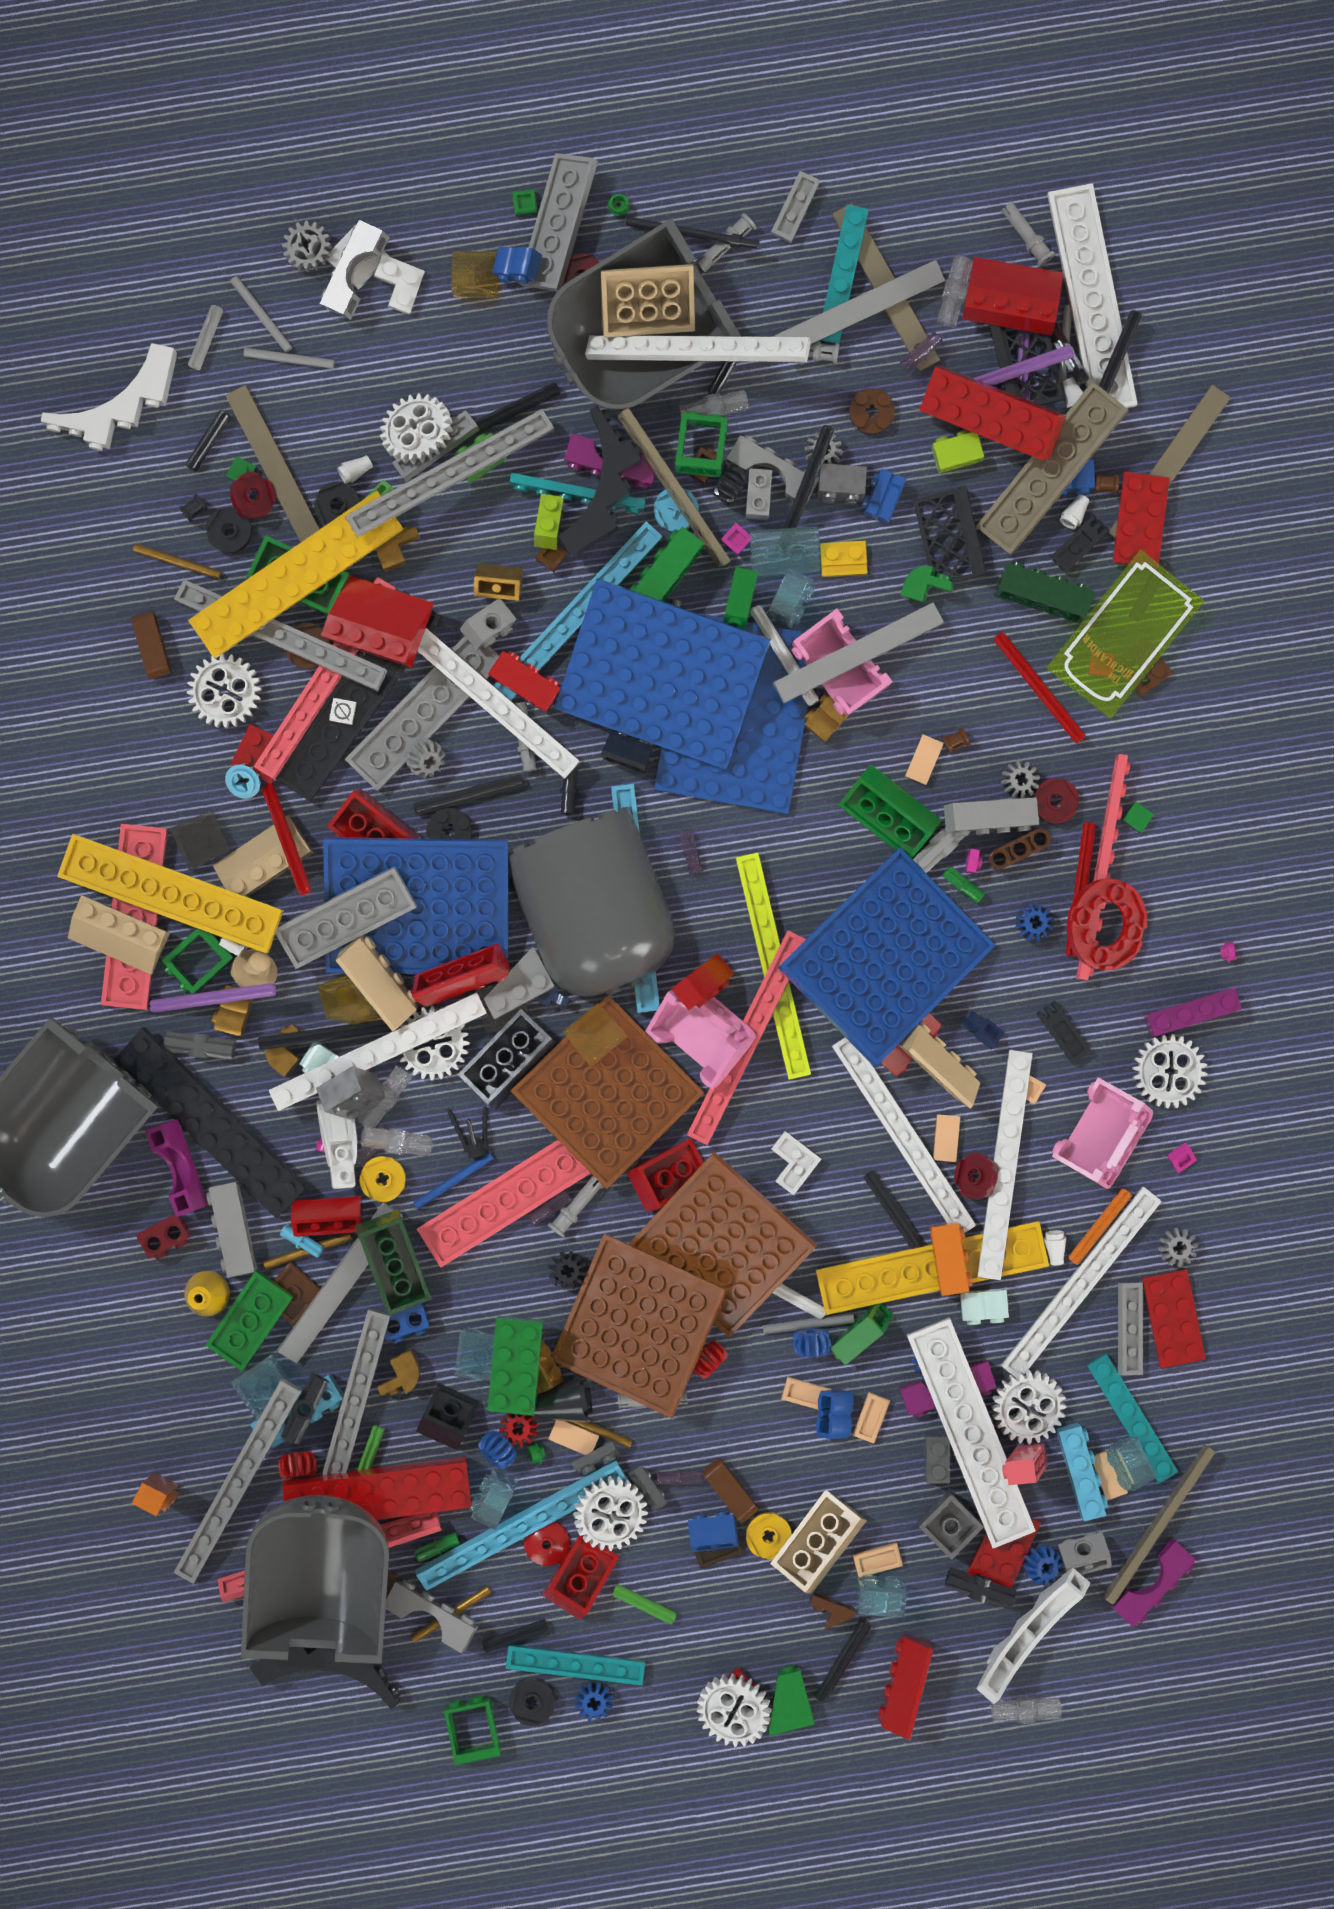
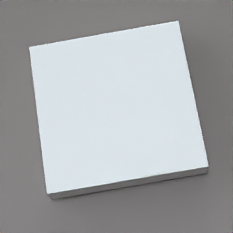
(364, 270)

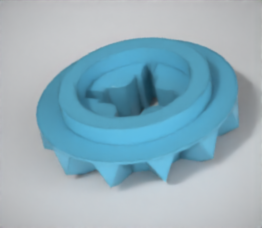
(243, 789)

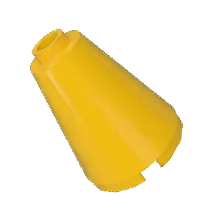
(213, 1290)

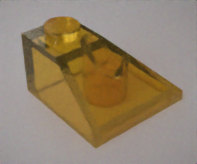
(473, 274)
(345, 1002)
(595, 1034)

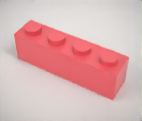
(1025, 1464)

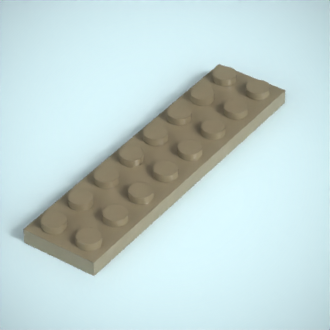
(1044, 481)

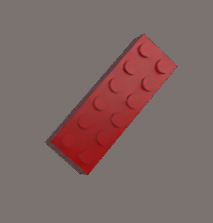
(992, 413)

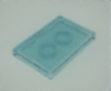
(780, 549)

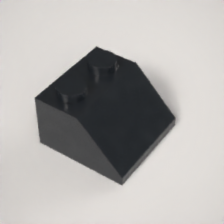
(627, 751)
(447, 1416)

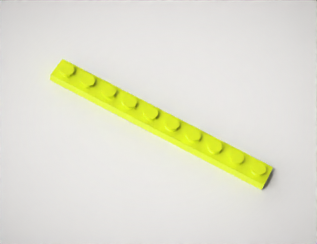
(767, 946)

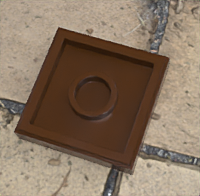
(300, 1286)

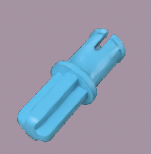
(302, 1241)

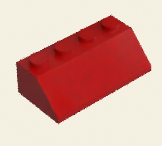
(366, 818)
(460, 976)
(906, 1685)

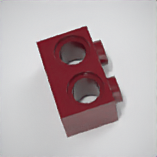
(162, 1232)

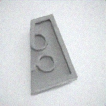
(525, 982)

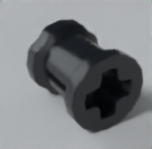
(193, 508)

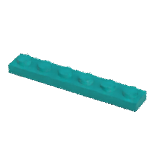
(845, 262)
(542, 486)
(1131, 1416)
(575, 1664)

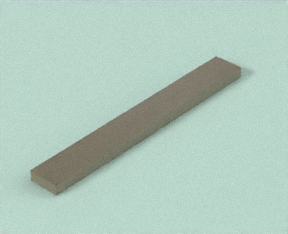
(900, 313)
(1188, 437)
(272, 462)
(673, 487)
(1158, 1524)

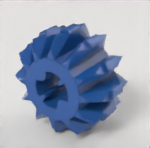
(1041, 918)
(811, 1342)
(497, 1449)
(1051, 1562)
(589, 1708)

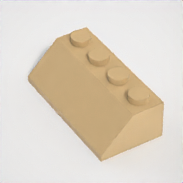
(259, 861)
(117, 934)
(377, 981)
(941, 1065)
(818, 1542)

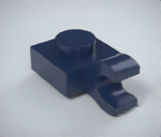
(551, 995)
(985, 1030)

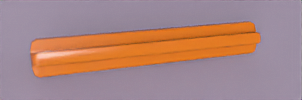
(1100, 1226)

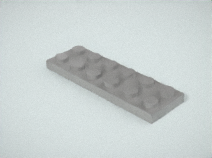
(560, 217)
(345, 917)

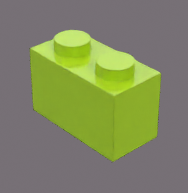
(957, 451)
(548, 521)

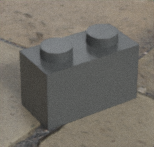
(936, 1458)

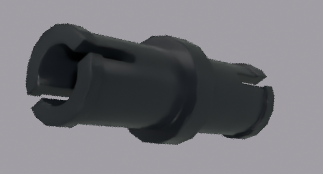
(568, 793)

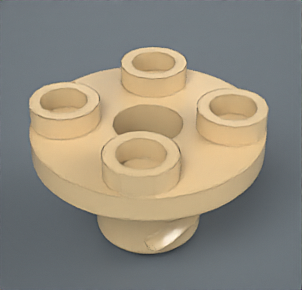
(253, 968)

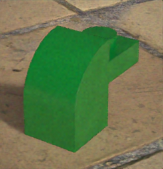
(919, 582)

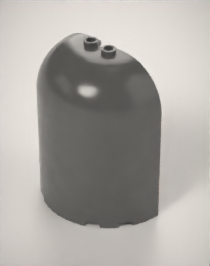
(577, 315)
(593, 904)
(63, 1119)
(315, 1581)

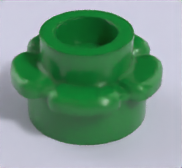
(623, 200)
(536, 1453)

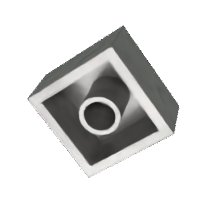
(841, 483)
(350, 1093)
(950, 1525)

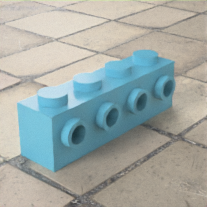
(330, 1399)
(1080, 1471)

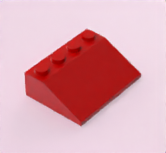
(1013, 296)
(378, 621)

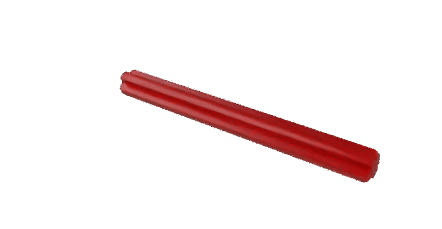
(1039, 687)
(286, 839)
(1084, 865)

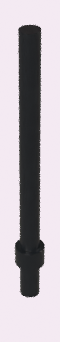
(734, 240)

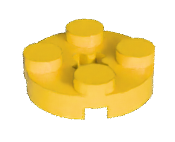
(376, 1190)
(755, 1532)

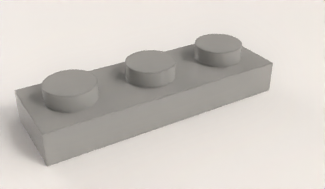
(795, 207)

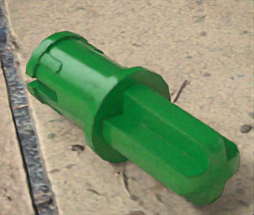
(963, 884)
(437, 1547)

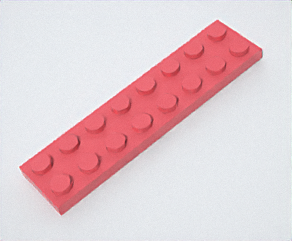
(123, 983)
(501, 1202)

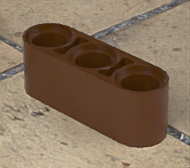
(151, 645)
(1029, 846)
(730, 1490)

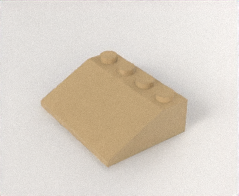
(647, 300)

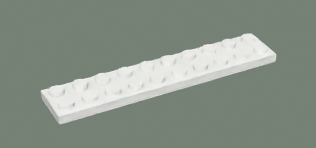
(1090, 286)
(970, 1432)

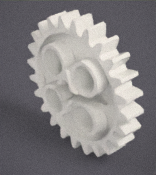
(416, 429)
(233, 673)
(437, 1063)
(1190, 1072)
(1040, 1389)
(604, 1532)
(753, 1720)

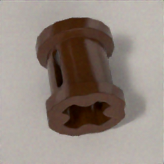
(1106, 483)
(955, 741)

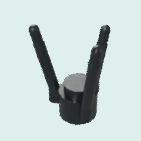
(475, 1145)

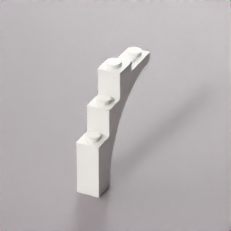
(98, 424)
(1028, 1631)

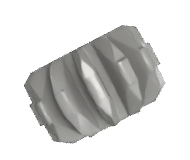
(833, 451)
(425, 758)
(1013, 783)
(1172, 1241)

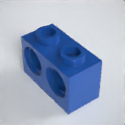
(406, 1325)

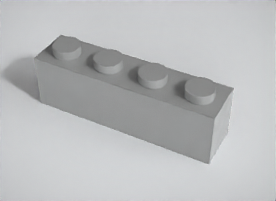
(991, 815)
(232, 1229)

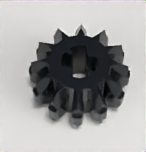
(730, 484)
(564, 1276)

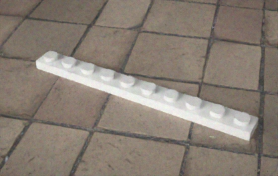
(698, 348)
(497, 704)
(380, 1049)
(903, 1135)
(1006, 1157)
(1081, 1282)

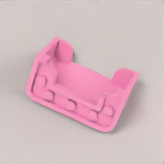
(851, 688)
(705, 1033)
(1104, 1134)

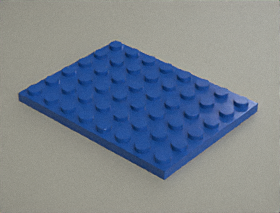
(662, 673)
(765, 752)
(456, 889)
(886, 957)

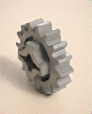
(298, 248)

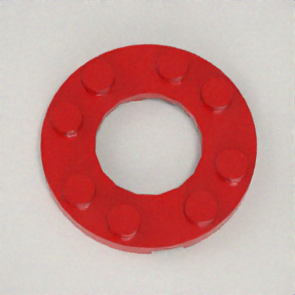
(1134, 923)

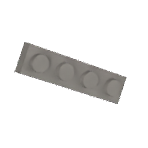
(463, 428)
(1130, 1328)

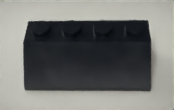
(507, 1059)

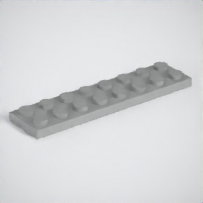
(416, 718)

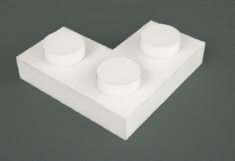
(406, 282)
(800, 1161)

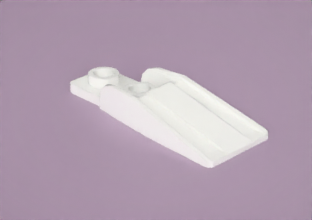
(340, 1147)

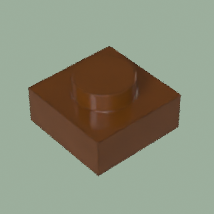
(551, 558)

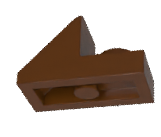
(837, 1610)

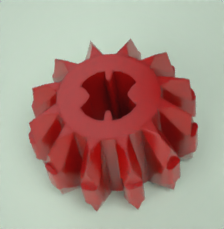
(710, 1359)
(510, 1424)
(297, 1465)

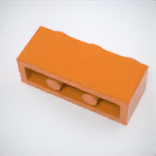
(950, 1258)
(156, 1494)

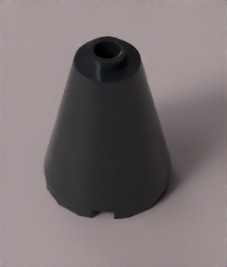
(566, 1402)

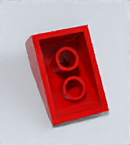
(664, 1174)
(580, 1577)

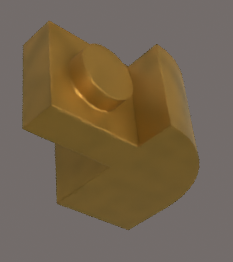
(390, 552)
(282, 1058)
(407, 1371)

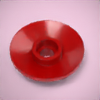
(559, 1540)

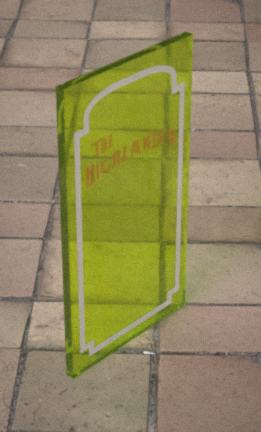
(1125, 634)

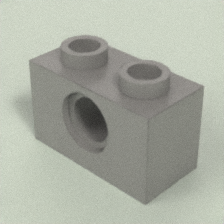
(758, 494)
(494, 614)
(1098, 1555)

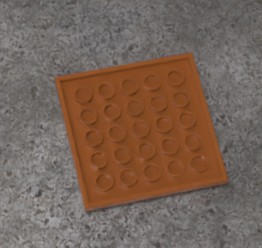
(610, 1109)
(728, 1237)
(638, 1325)

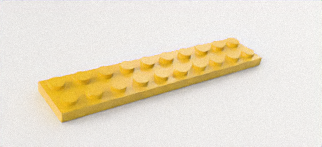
(287, 581)
(170, 893)
(914, 1270)

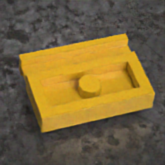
(843, 558)

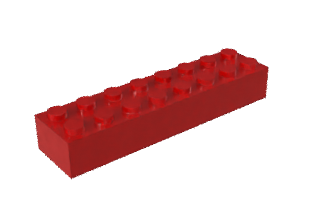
(395, 1488)

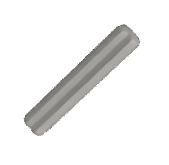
(205, 337)

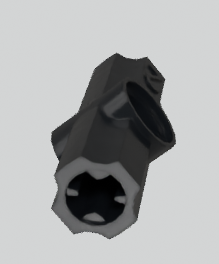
(298, 1421)
(980, 1588)

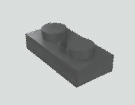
(602, 1455)
(652, 1494)

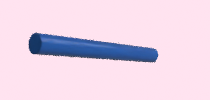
(452, 1181)

